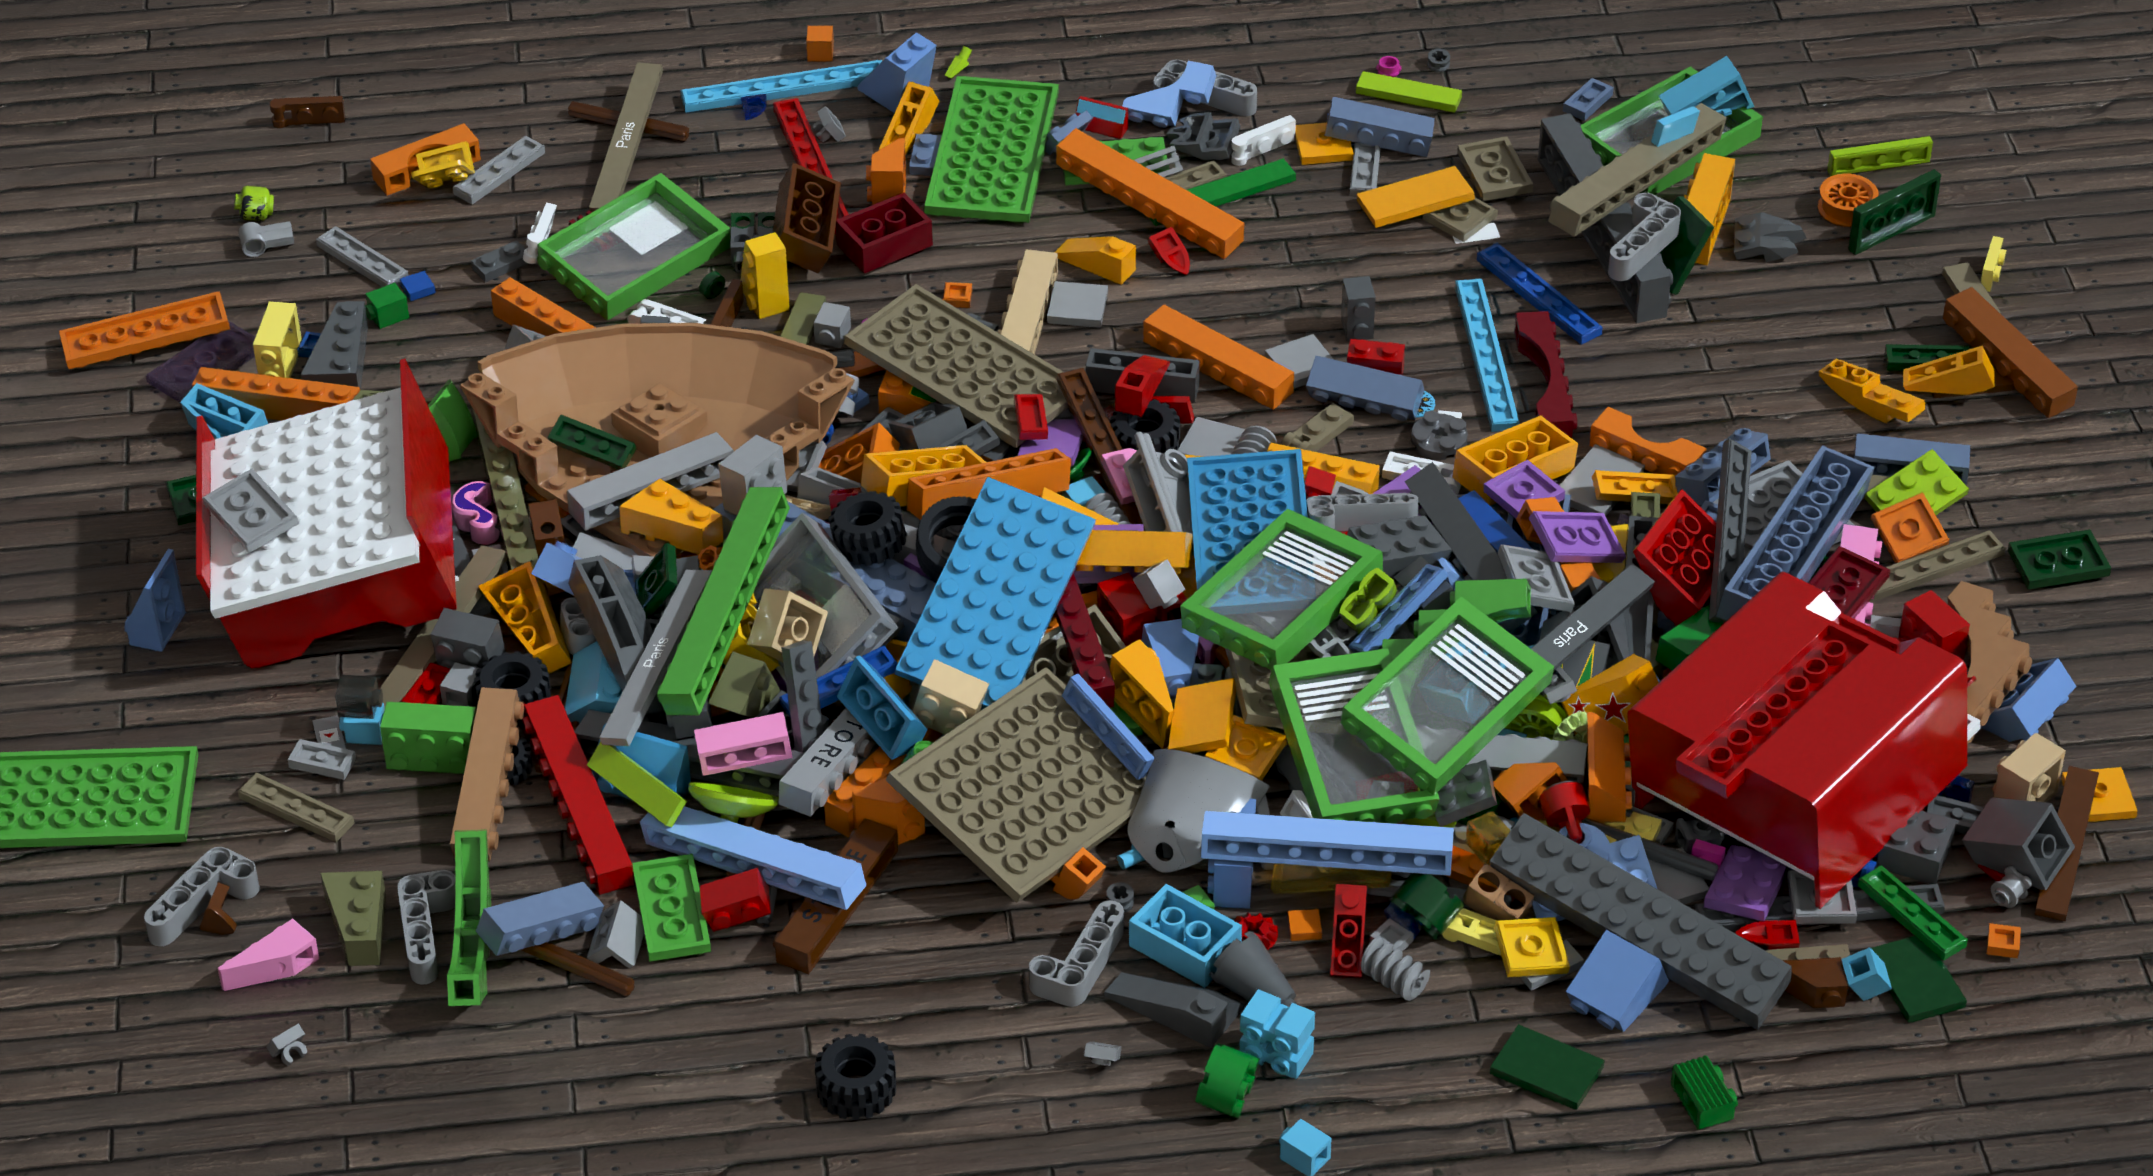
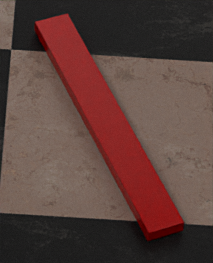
(802, 141)

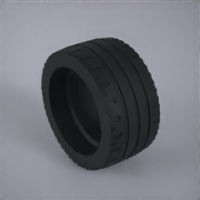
(939, 516)

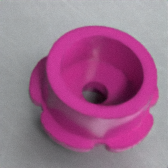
(1388, 66)

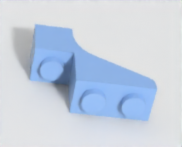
(1164, 104)

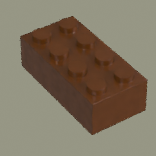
(806, 216)

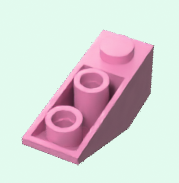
(274, 957)

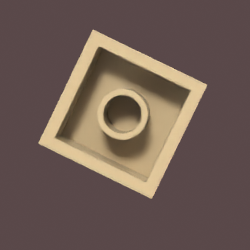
(784, 620)
(948, 697)
(2030, 771)

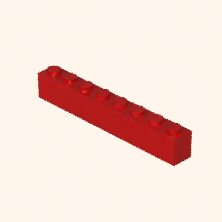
(577, 795)

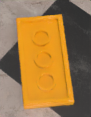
(1415, 196)

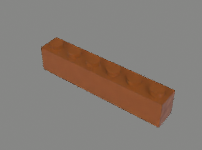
(2010, 352)

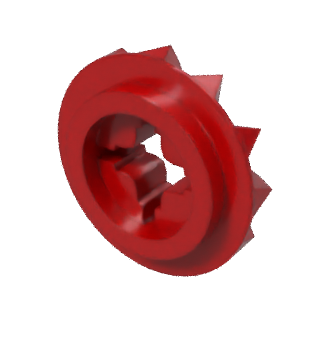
(1267, 930)

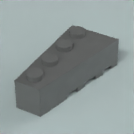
(341, 347)

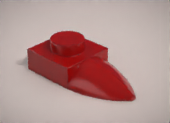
(1170, 250)
(1773, 934)

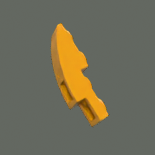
(1866, 393)

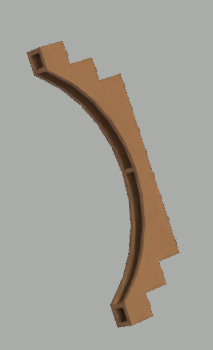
(1994, 654)

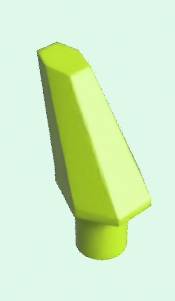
(958, 63)

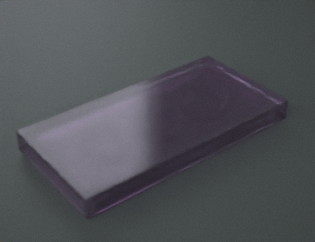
(218, 351)

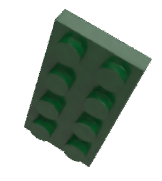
(1894, 212)

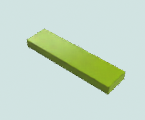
(1408, 91)
(1880, 156)
(637, 783)

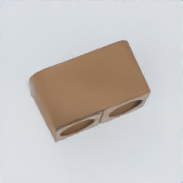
(1483, 901)

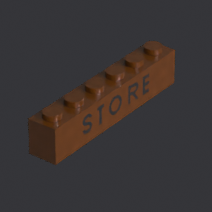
(816, 923)

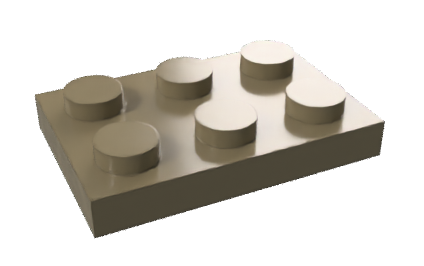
(1495, 168)

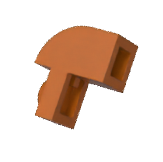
(1078, 875)

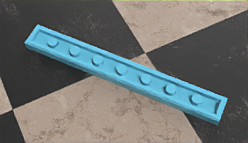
(777, 86)
(1486, 354)

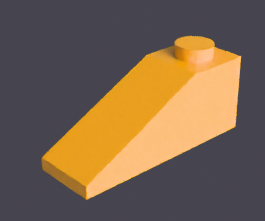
(911, 115)
(1101, 256)
(1954, 374)

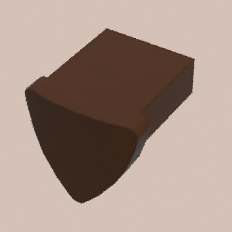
(214, 918)

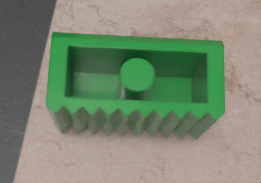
(1703, 1092)

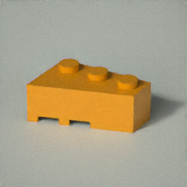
(671, 516)

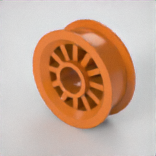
(1842, 194)

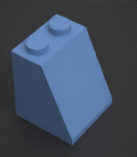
(909, 62)
(1175, 651)
(1616, 982)

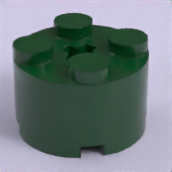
(1428, 902)

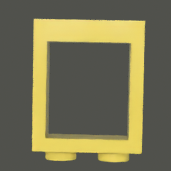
(275, 344)

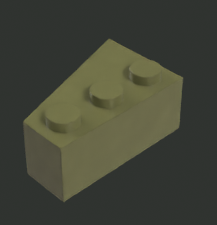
(744, 686)
(357, 912)

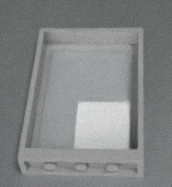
(816, 570)

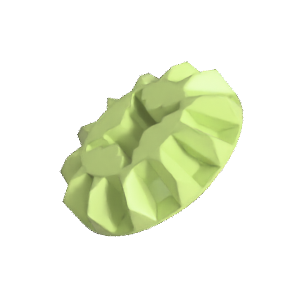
(1575, 722)

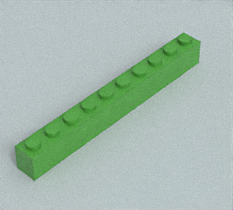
(723, 601)

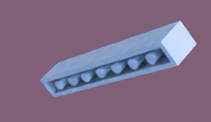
(1327, 843)
(743, 848)

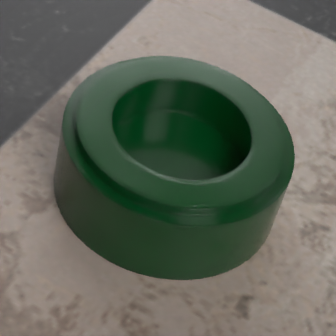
(712, 285)

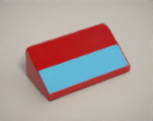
(1107, 117)

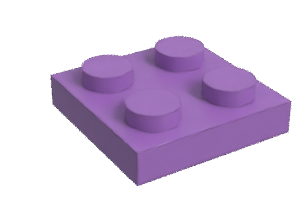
(1520, 484)

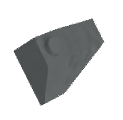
(1181, 1007)

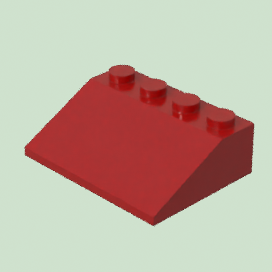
(1679, 558)

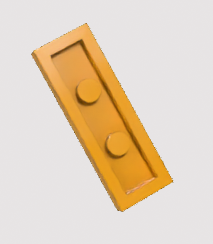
(1619, 485)

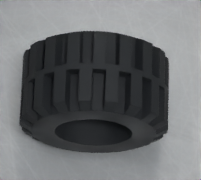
(1157, 420)
(868, 528)
(515, 672)
(855, 1095)

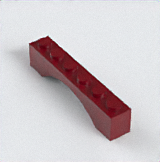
(1536, 340)
(1083, 644)

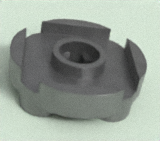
(1432, 424)

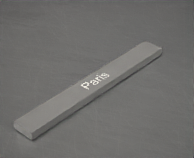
(654, 661)

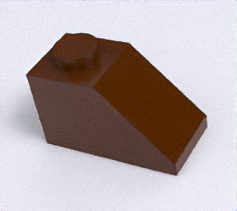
(1818, 982)

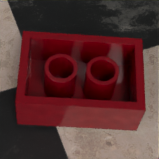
(884, 232)

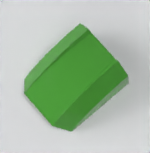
(453, 419)

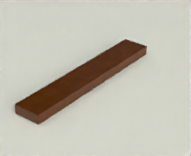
(2074, 814)

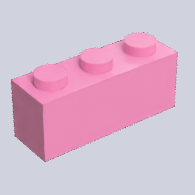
(743, 743)

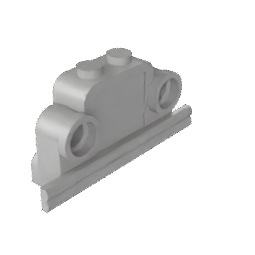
(1160, 487)

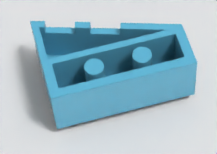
(1715, 86)
(221, 412)

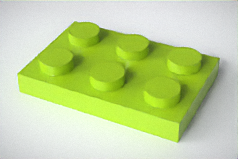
(1925, 475)

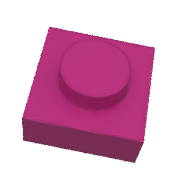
(1709, 851)

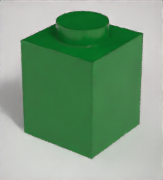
(386, 305)

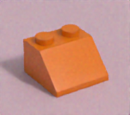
(887, 172)
(1523, 784)
(887, 807)

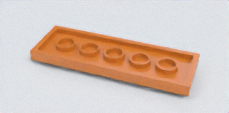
(144, 330)

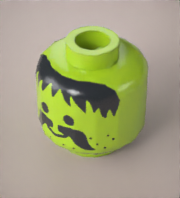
(254, 203)

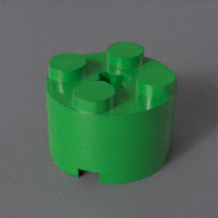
(1227, 1080)

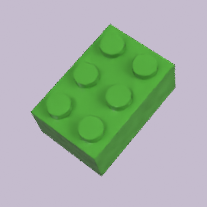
(426, 736)

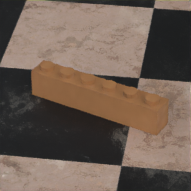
(488, 764)

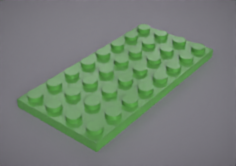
(992, 149)
(96, 796)

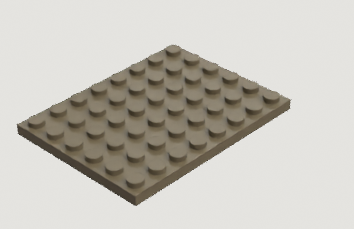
(1021, 786)

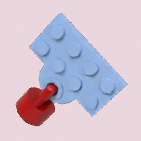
(1566, 807)

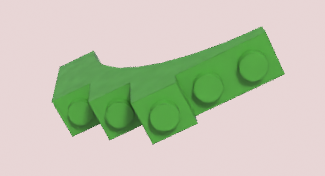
(1495, 598)
(472, 894)

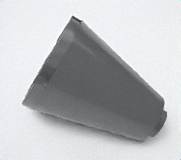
(1249, 967)

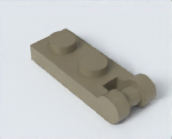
(1320, 429)

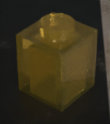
(1486, 835)

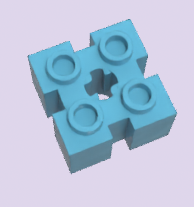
(1277, 1033)

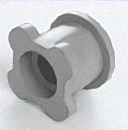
(2010, 888)

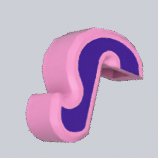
(471, 515)

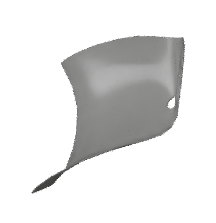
(1180, 791)

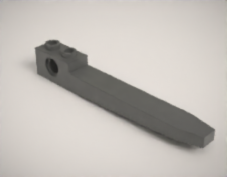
(1640, 614)

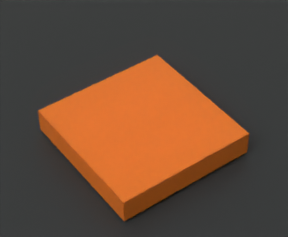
(1910, 528)

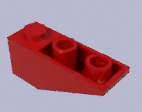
(1139, 384)
(1348, 930)

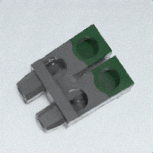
(742, 234)

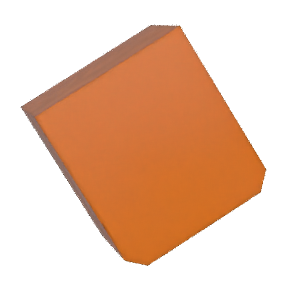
(820, 43)

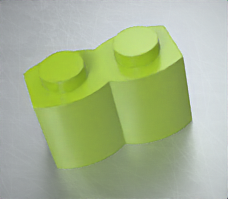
(1364, 604)

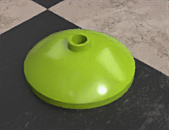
(732, 801)

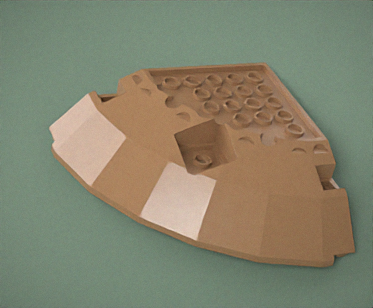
(655, 390)

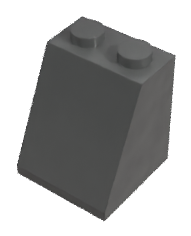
(2022, 837)

